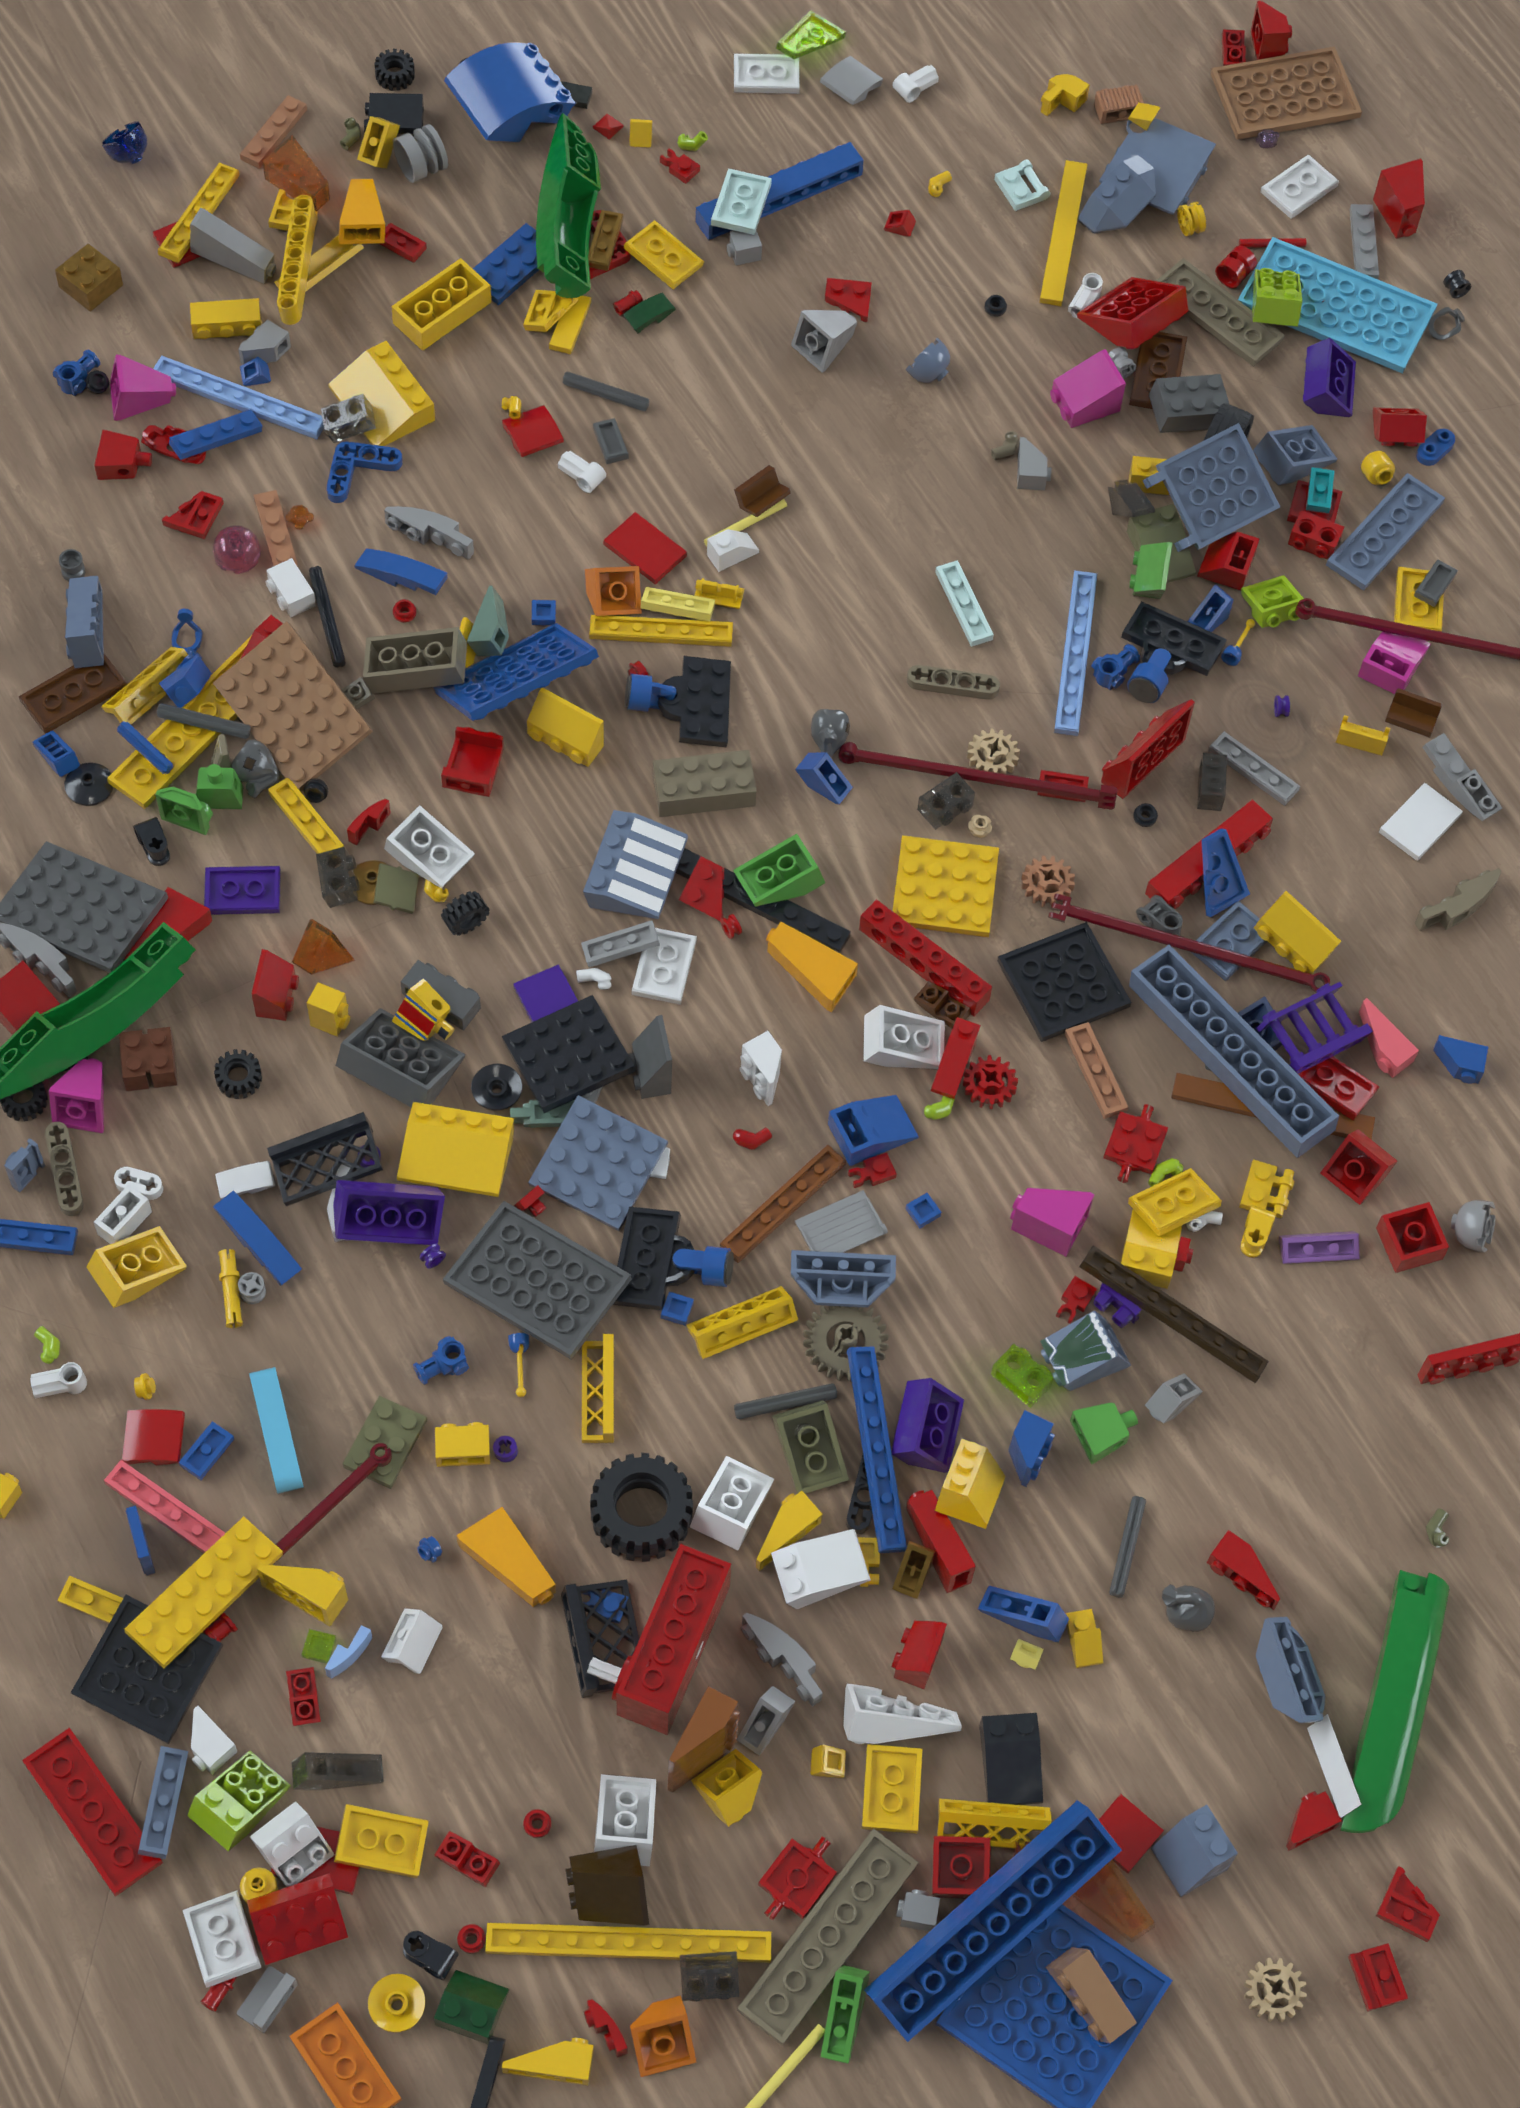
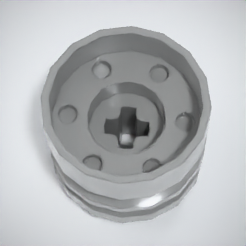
(420, 153)

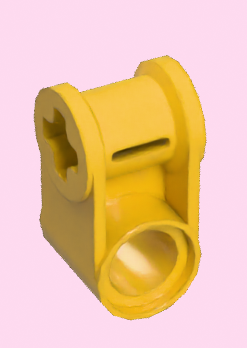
(1257, 1229)

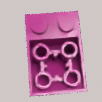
(1393, 661)

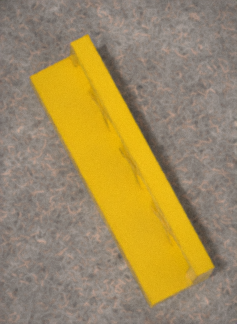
(327, 260)
(144, 689)
(743, 1323)
(608, 1390)
(990, 1815)

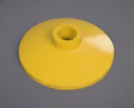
(394, 1988)

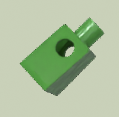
(219, 787)
(1102, 1429)

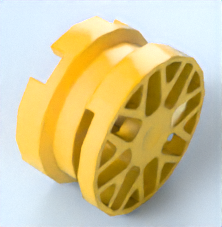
(1191, 218)

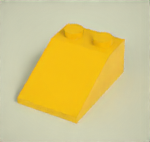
(1148, 1254)
(135, 1265)
(307, 1588)

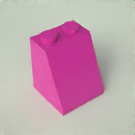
(1089, 390)
(1051, 1216)

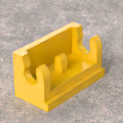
(1362, 737)

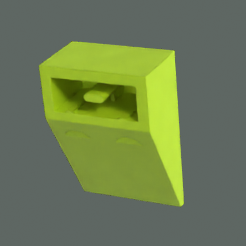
(1276, 297)
(237, 1800)

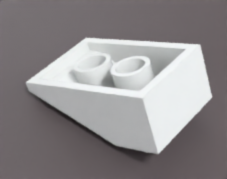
(427, 848)
(902, 1039)
(731, 1503)
(820, 1568)
(626, 1814)

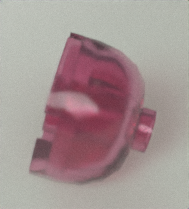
(236, 549)

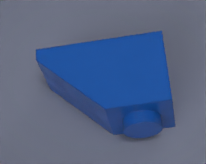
(186, 681)
(824, 776)
(1462, 1058)

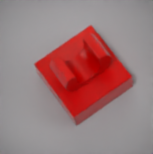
(532, 1202)

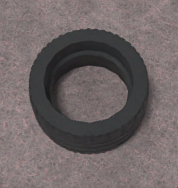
(1229, 416)

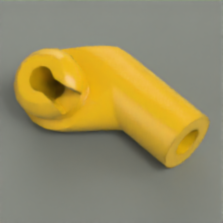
(936, 183)
(512, 404)
(435, 892)

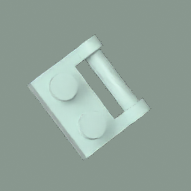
(1016, 189)

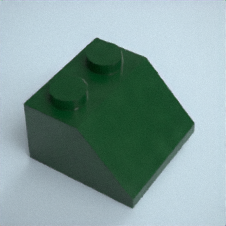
(470, 2006)

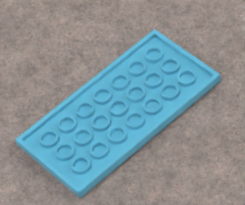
(1356, 309)

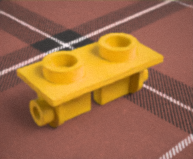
(723, 594)

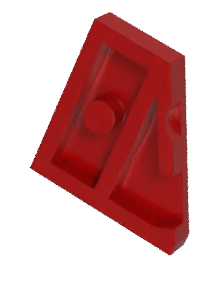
(849, 296)

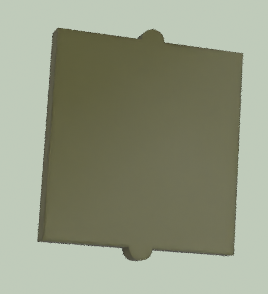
(396, 888)

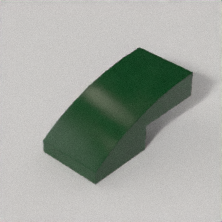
(649, 310)

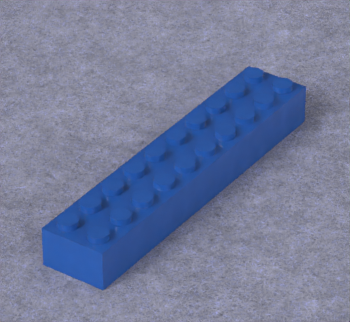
(992, 1920)

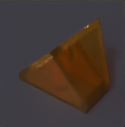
(320, 949)

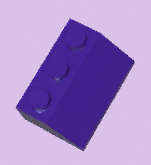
(1329, 379)
(927, 1425)

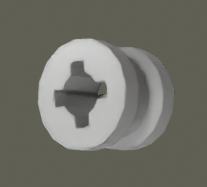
(249, 1282)

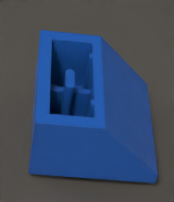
(1030, 1446)

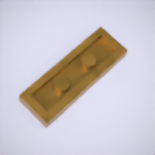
(605, 239)

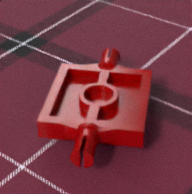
(1135, 1143)
(797, 1878)

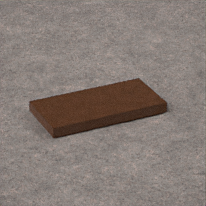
(1157, 358)
(71, 694)

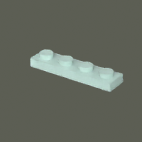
(964, 603)

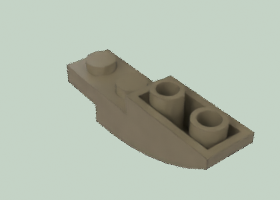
(1465, 901)

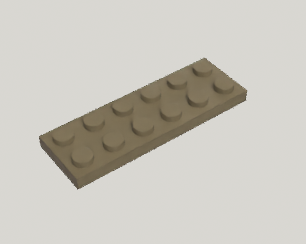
(1223, 314)

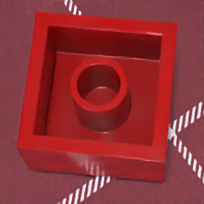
(1412, 1237)
(960, 1865)

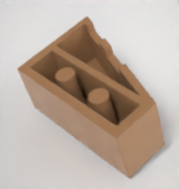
(1091, 1994)

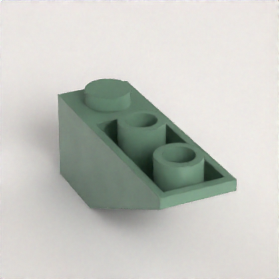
(490, 627)

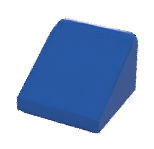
(255, 372)

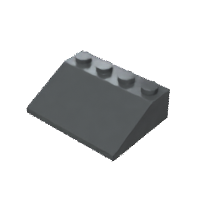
(397, 1060)

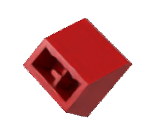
(1229, 559)

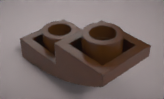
(940, 1005)

